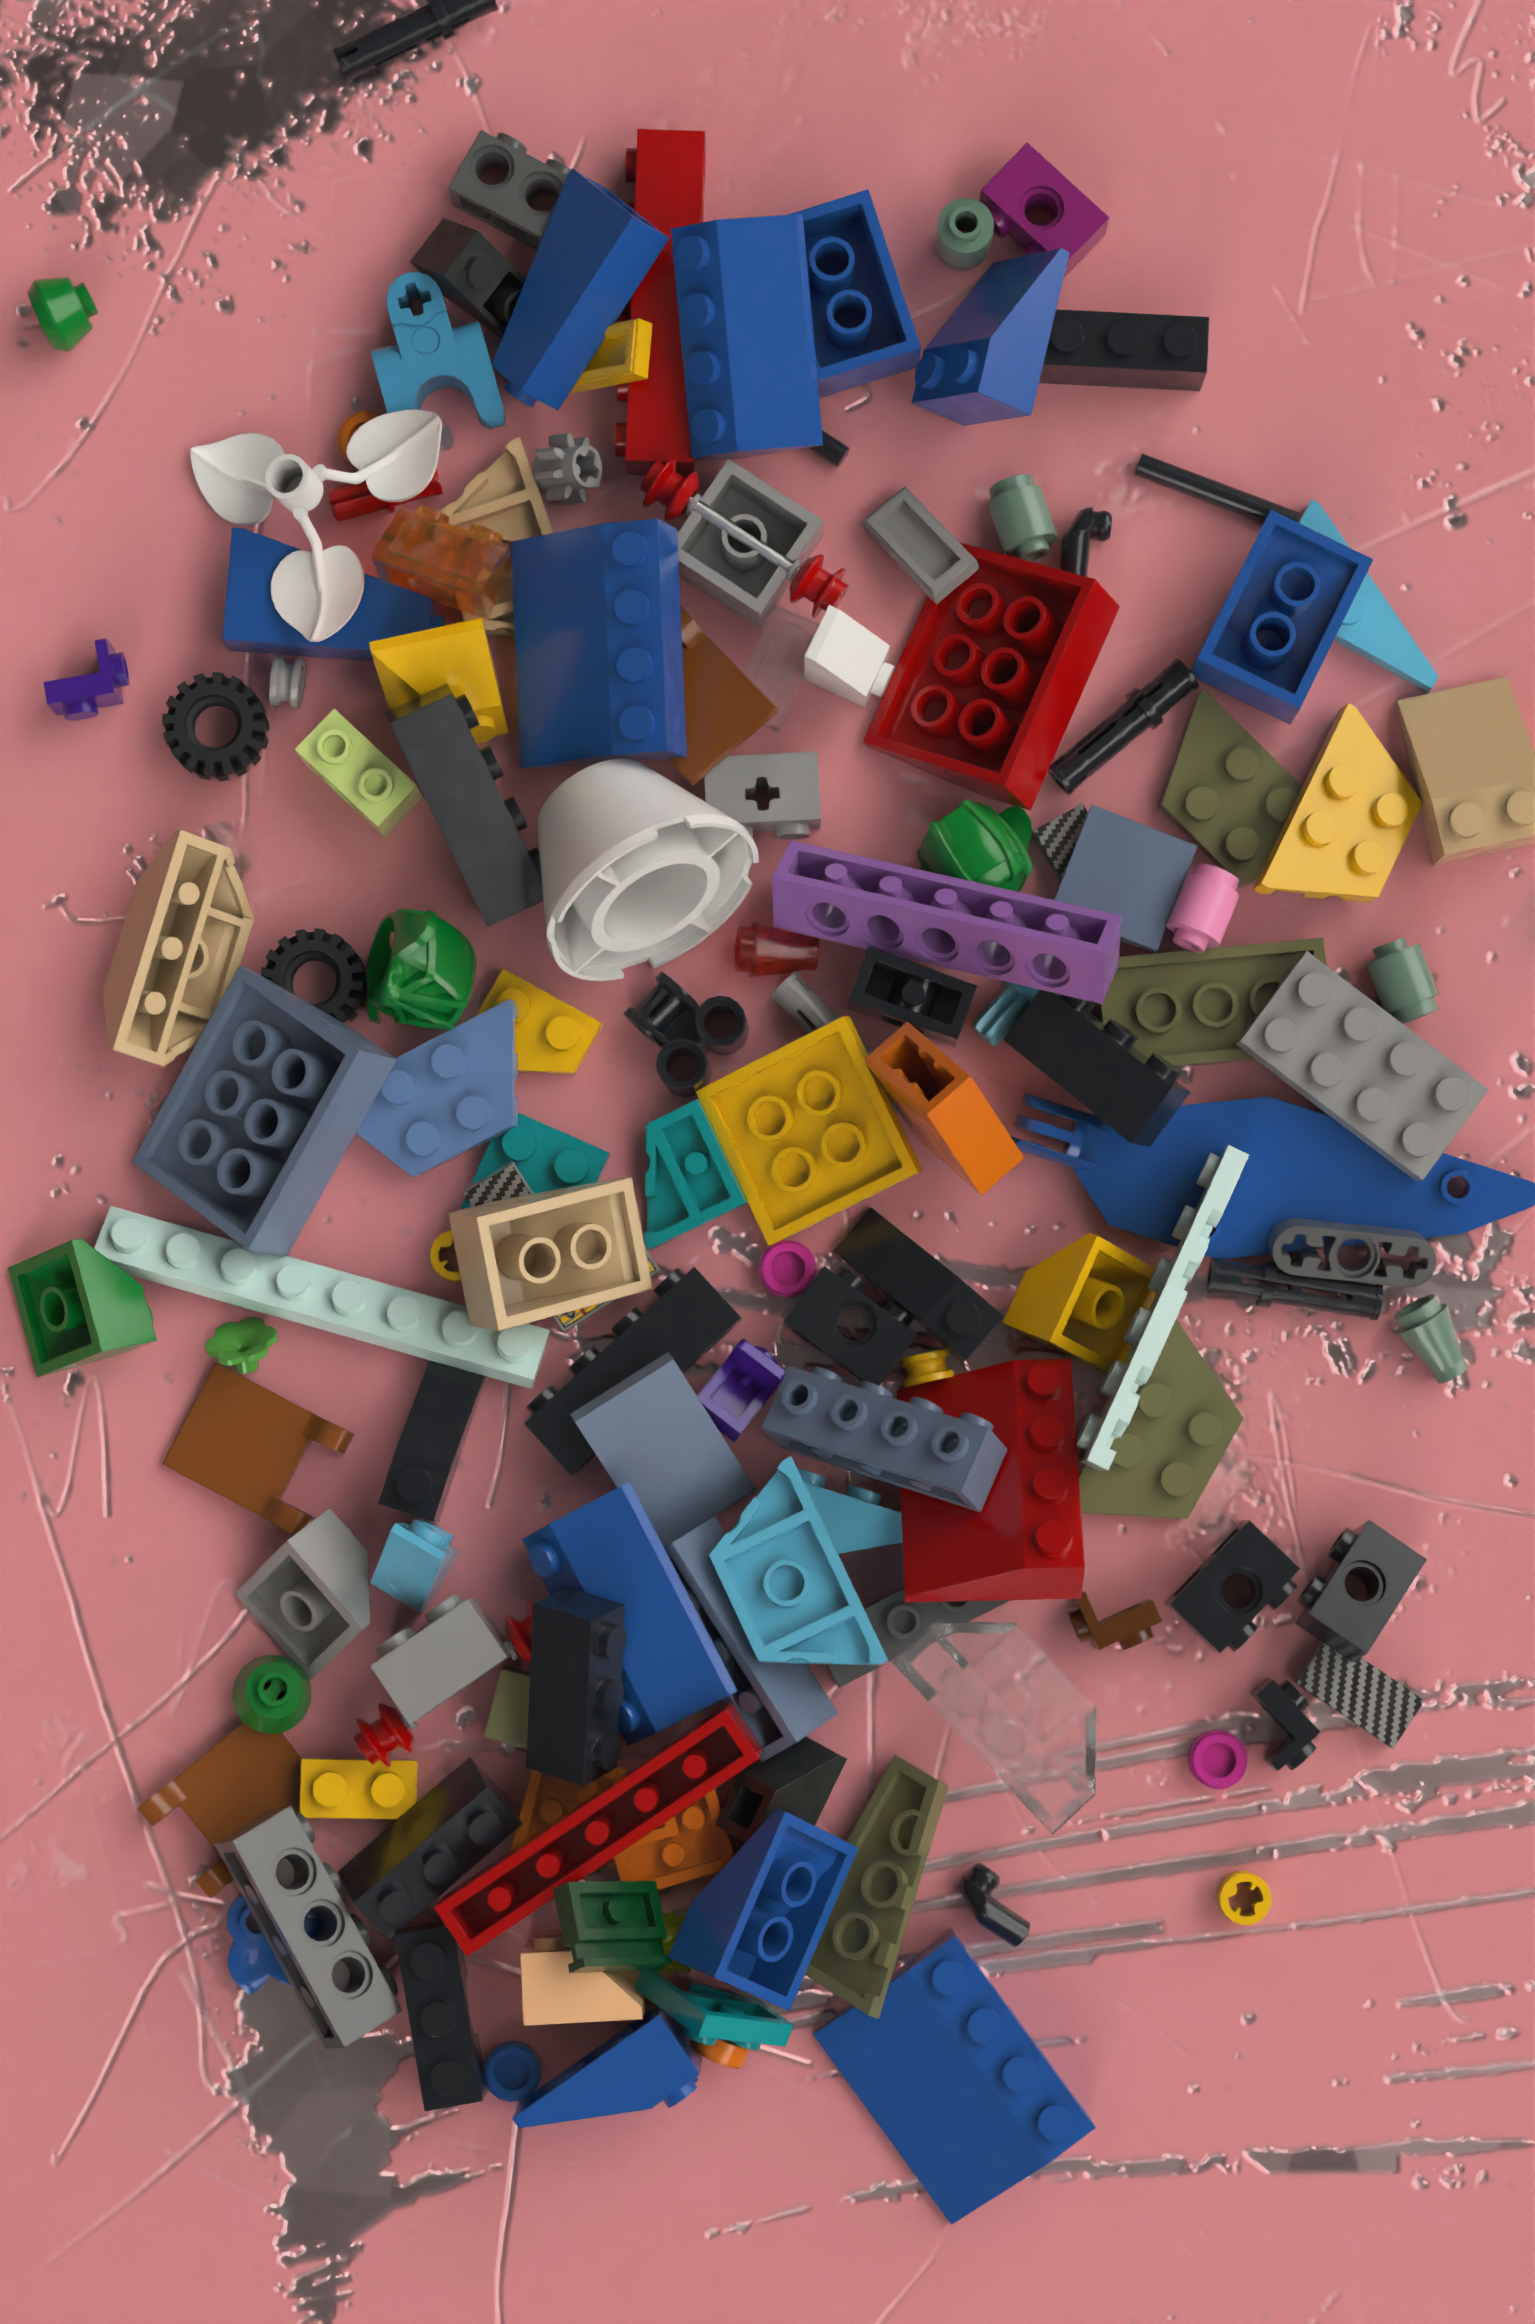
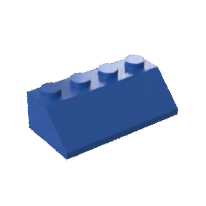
(747, 336)
(668, 1654)

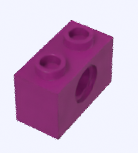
(1034, 182)

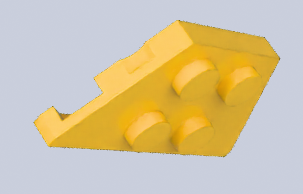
(1344, 820)

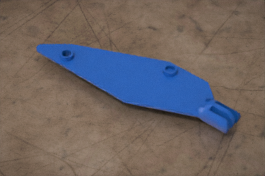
(1295, 1169)

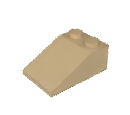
(1471, 769)
(550, 1253)

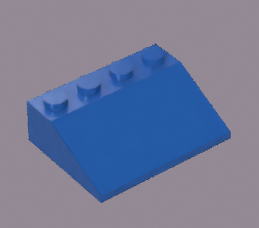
(599, 645)
(955, 2080)

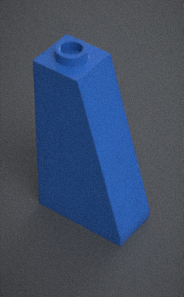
(574, 290)
(257, 627)

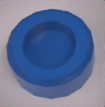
(512, 2071)

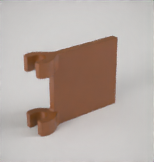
(719, 704)
(249, 1445)
(230, 1789)

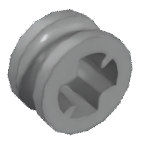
(287, 682)

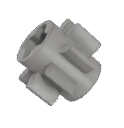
(567, 468)

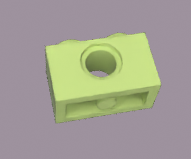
(359, 773)

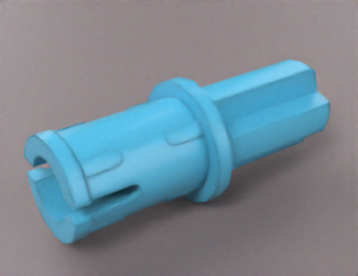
(1003, 1012)

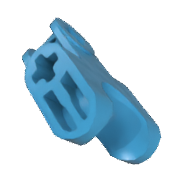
(433, 354)

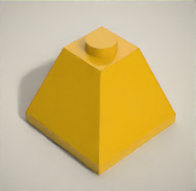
(442, 656)
(1082, 1301)

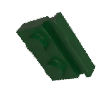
(612, 1925)

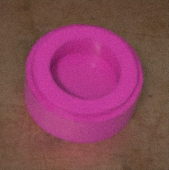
(787, 1269)
(1217, 1759)

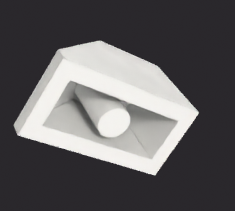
(847, 659)

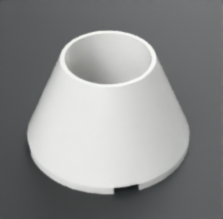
(635, 869)

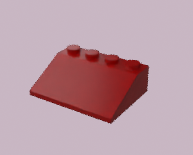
(994, 676)
(1031, 1523)

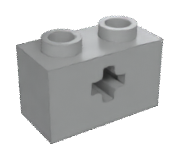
(785, 775)

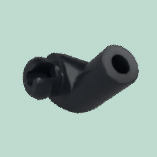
(1076, 542)
(987, 1910)

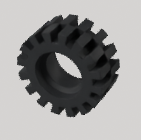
(196, 698)
(328, 949)

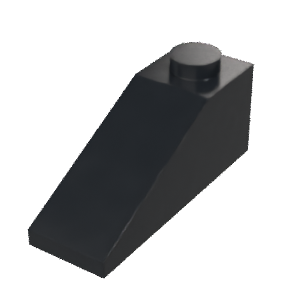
(919, 1284)
(432, 1441)

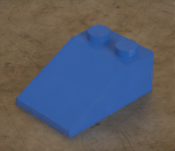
(994, 344)
(1281, 617)
(766, 1909)
(624, 2074)

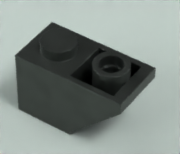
(471, 273)
(792, 1781)

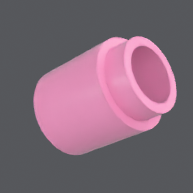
(1203, 908)

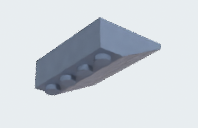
(263, 1113)

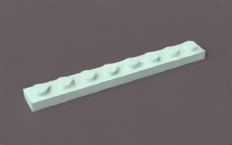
(319, 1297)

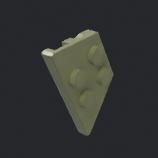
(1228, 792)
(1170, 1442)

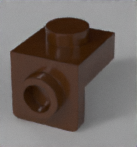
(1127, 1626)

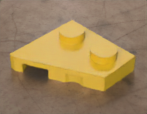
(547, 1031)

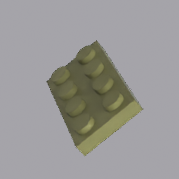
(1199, 1003)

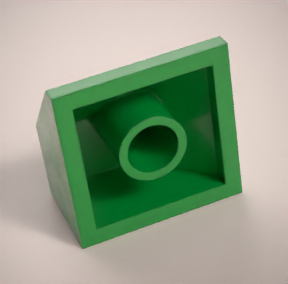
(78, 1307)

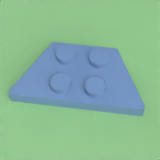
(448, 1094)

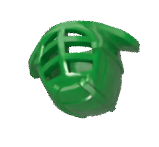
(980, 845)
(424, 975)

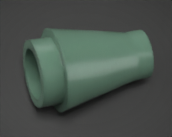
(1431, 1335)

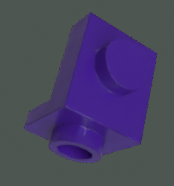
(83, 695)
(741, 1388)

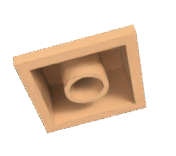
(563, 1997)

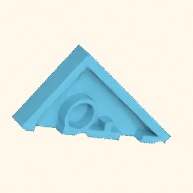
(1371, 623)

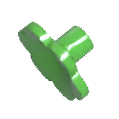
(241, 1344)

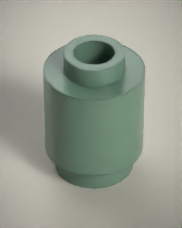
(959, 248)
(1021, 518)
(1403, 980)

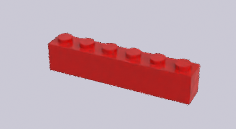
(669, 195)
(599, 1828)

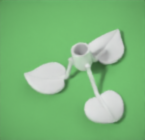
(245, 472)

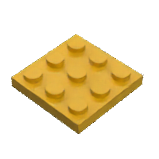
(809, 1130)

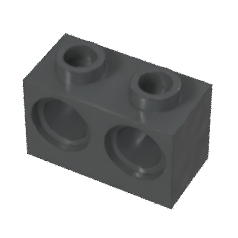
(507, 203)

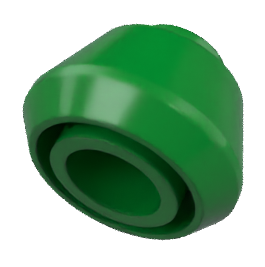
(62, 310)
(260, 1707)

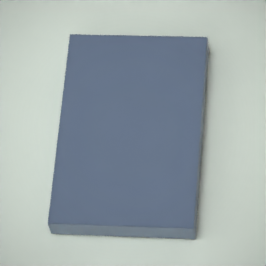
(666, 1446)

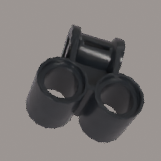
(679, 1026)

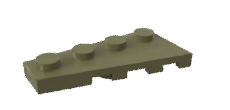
(878, 1894)

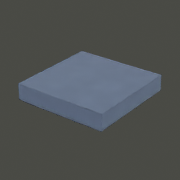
(1128, 873)

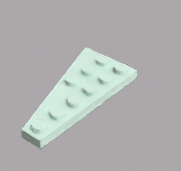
(1152, 1327)

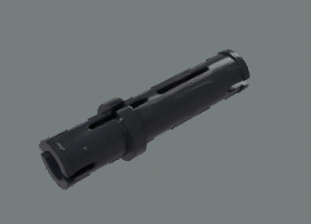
(408, 33)
(1140, 711)
(1227, 1276)

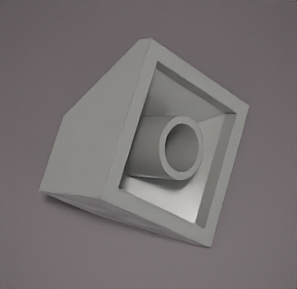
(312, 1593)

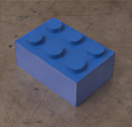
(855, 297)

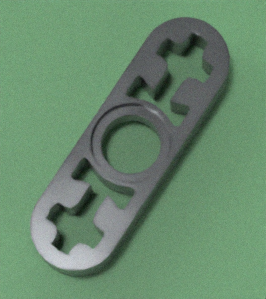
(1394, 1243)

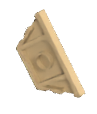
(510, 504)

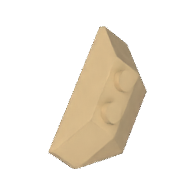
(176, 949)

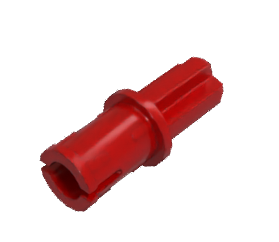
(356, 500)

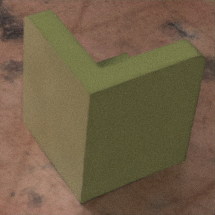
(510, 1708)

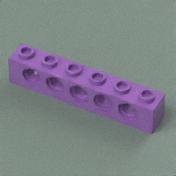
(946, 921)

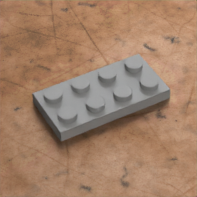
(1362, 1066)

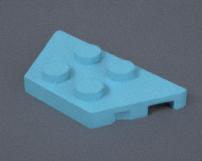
(792, 1581)

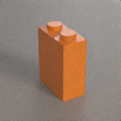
(944, 1108)

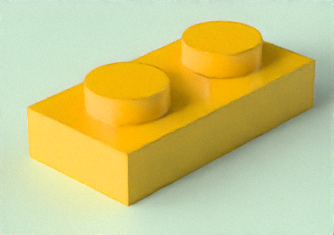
(356, 1788)

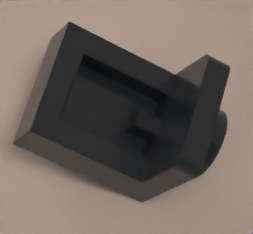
(1286, 1707)

